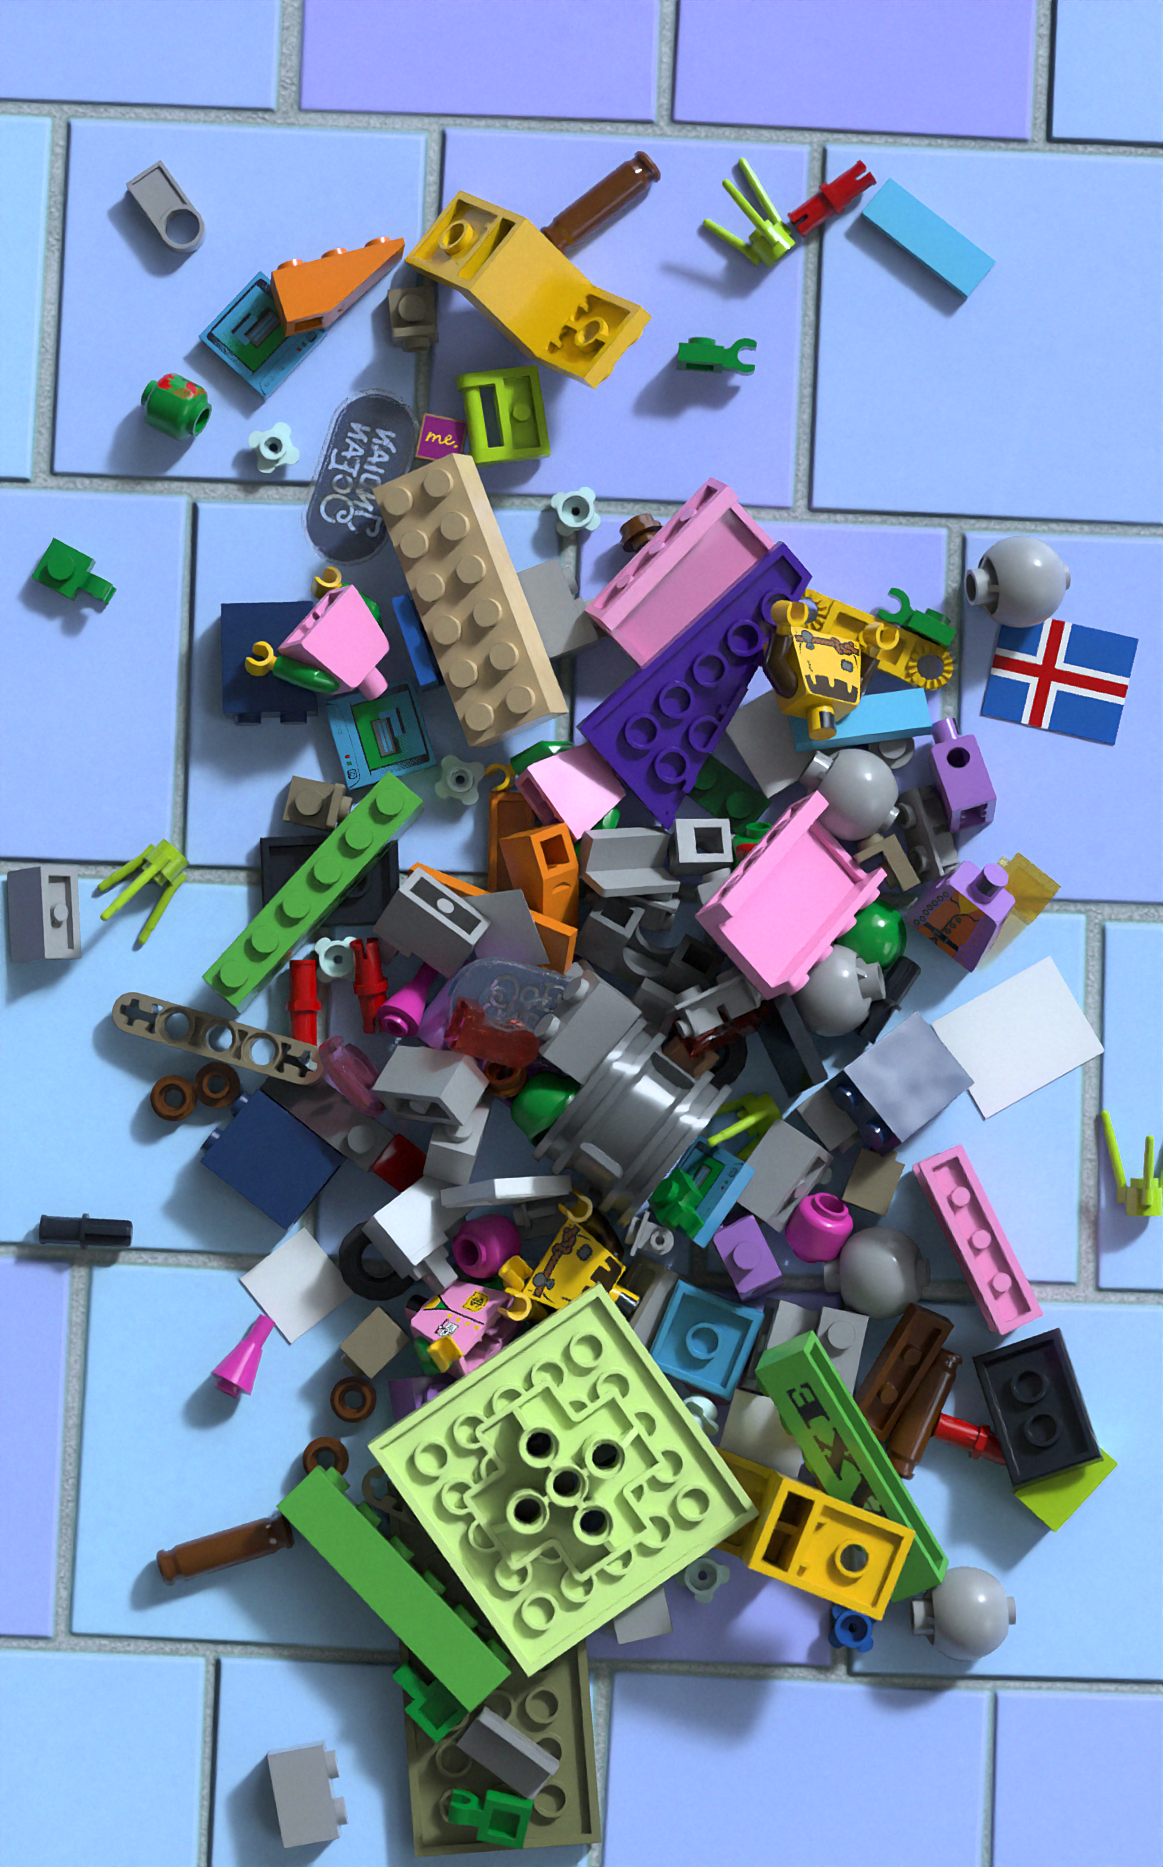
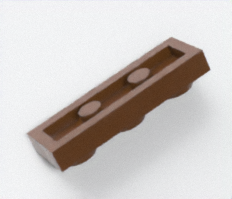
(901, 1367)

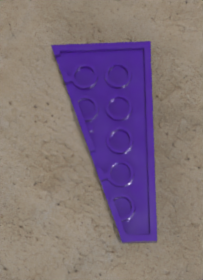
(683, 698)

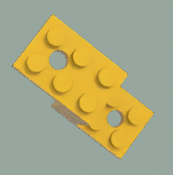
(528, 289)
(803, 1536)

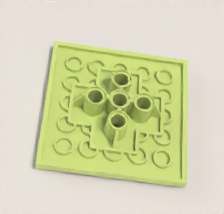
(585, 1386)

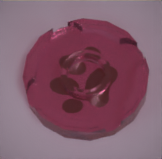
(352, 1075)

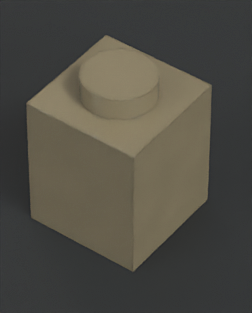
(872, 1181)
(373, 1344)

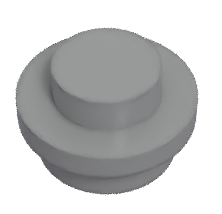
(894, 752)

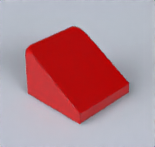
(400, 1163)

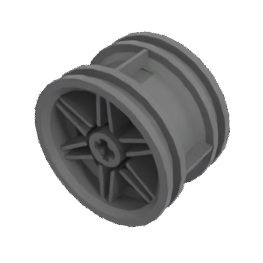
(631, 1122)

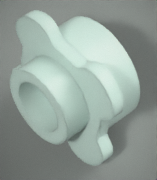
(284, 455)
(580, 499)
(449, 787)
(328, 968)
(703, 1412)
(703, 1589)

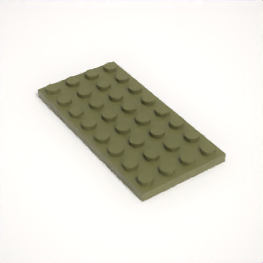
(546, 1707)

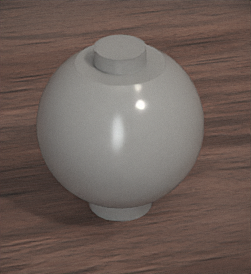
(1018, 582)
(858, 792)
(839, 993)
(878, 1273)
(964, 1614)

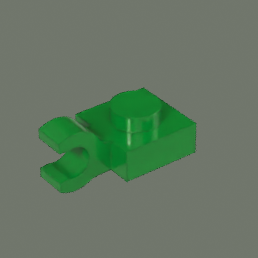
(704, 356)
(69, 571)
(928, 625)
(676, 1202)
(432, 1703)
(499, 1819)

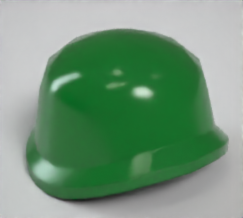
(876, 935)
(542, 1103)

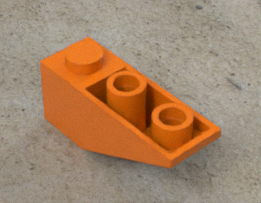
(323, 289)
(546, 870)

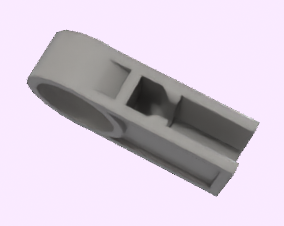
(161, 201)

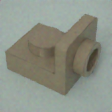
(413, 318)
(316, 804)
(895, 862)

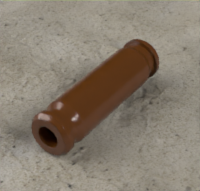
(602, 202)
(921, 1414)
(225, 1549)

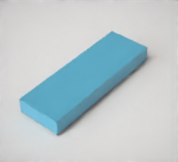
(928, 238)
(874, 720)

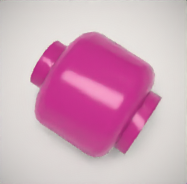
(819, 1228)
(485, 1245)

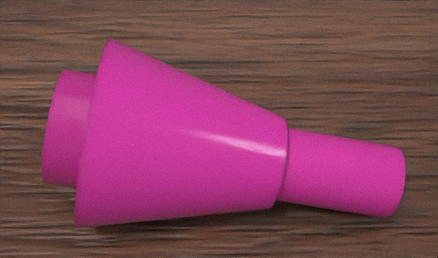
(404, 1010)
(239, 1368)

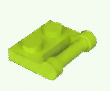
(518, 415)

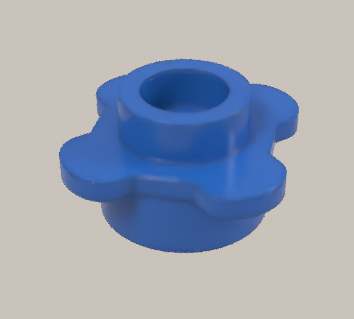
(841, 1636)

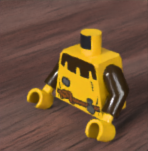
(817, 672)
(577, 1259)

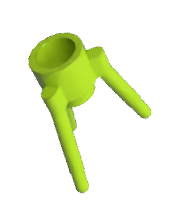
(770, 239)
(159, 863)
(755, 1118)
(1144, 1194)

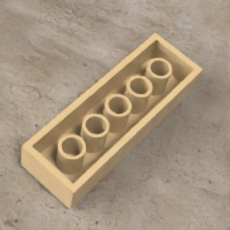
(470, 600)

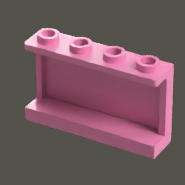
(679, 571)
(789, 900)
(977, 1240)

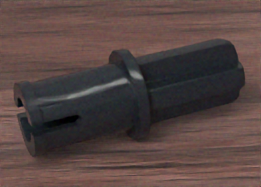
(897, 984)
(85, 1231)

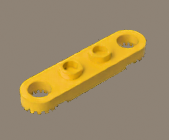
(900, 661)

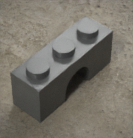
(616, 945)

